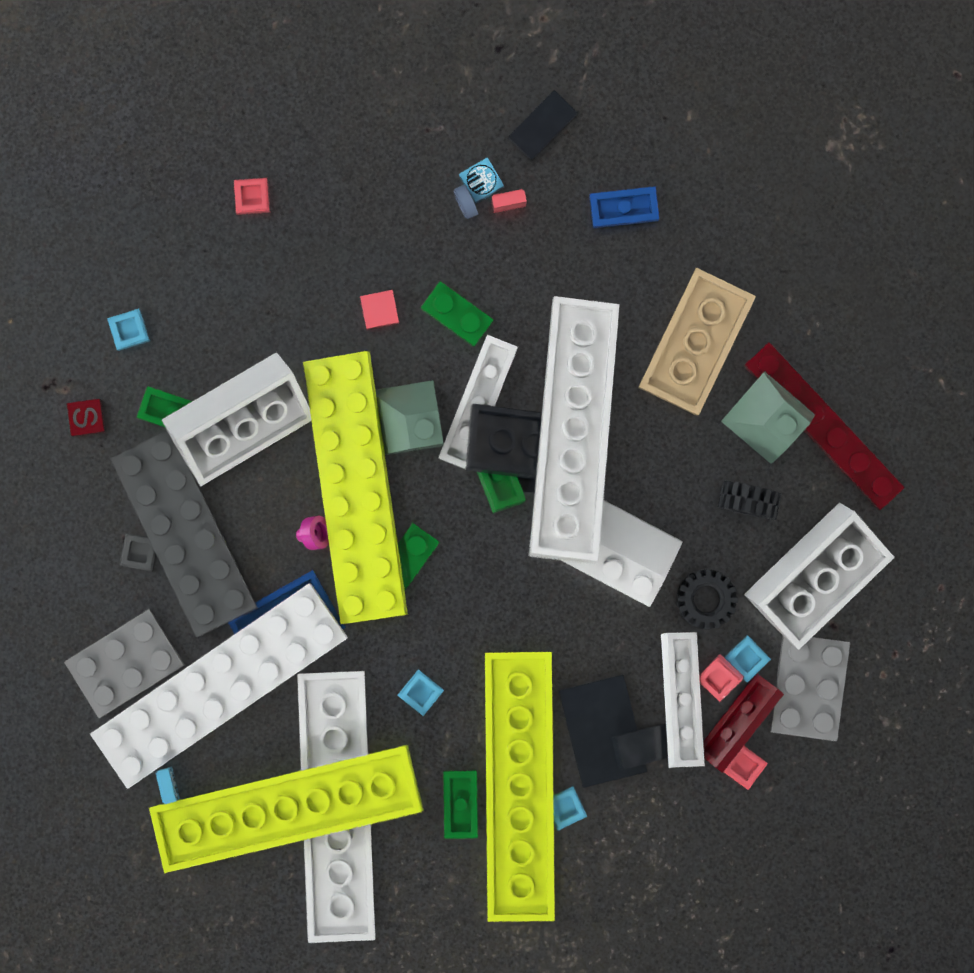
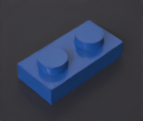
(624, 207)

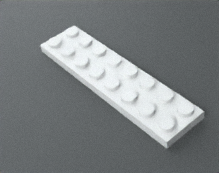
(574, 430)
(219, 685)
(340, 862)

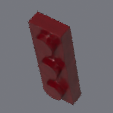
(740, 722)

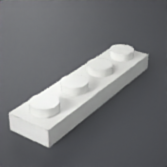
(481, 389)
(682, 699)

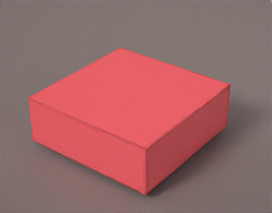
(251, 196)
(509, 200)
(379, 309)
(720, 677)
(745, 767)

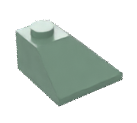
(409, 417)
(768, 418)

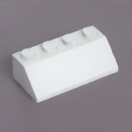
(238, 418)
(631, 555)
(819, 575)

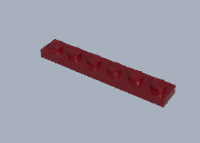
(830, 431)

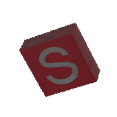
(86, 417)

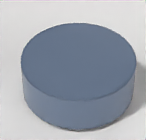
(465, 201)

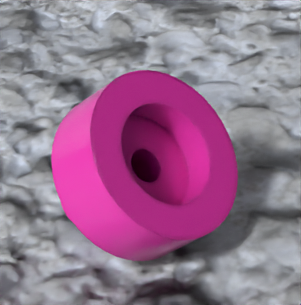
(313, 533)

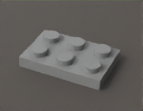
(124, 663)
(811, 688)

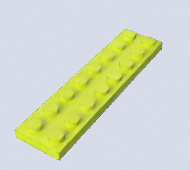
(355, 488)
(519, 786)
(286, 809)

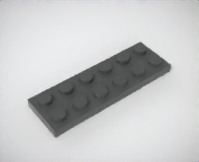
(184, 534)

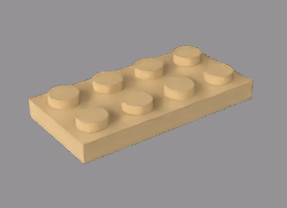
(697, 342)

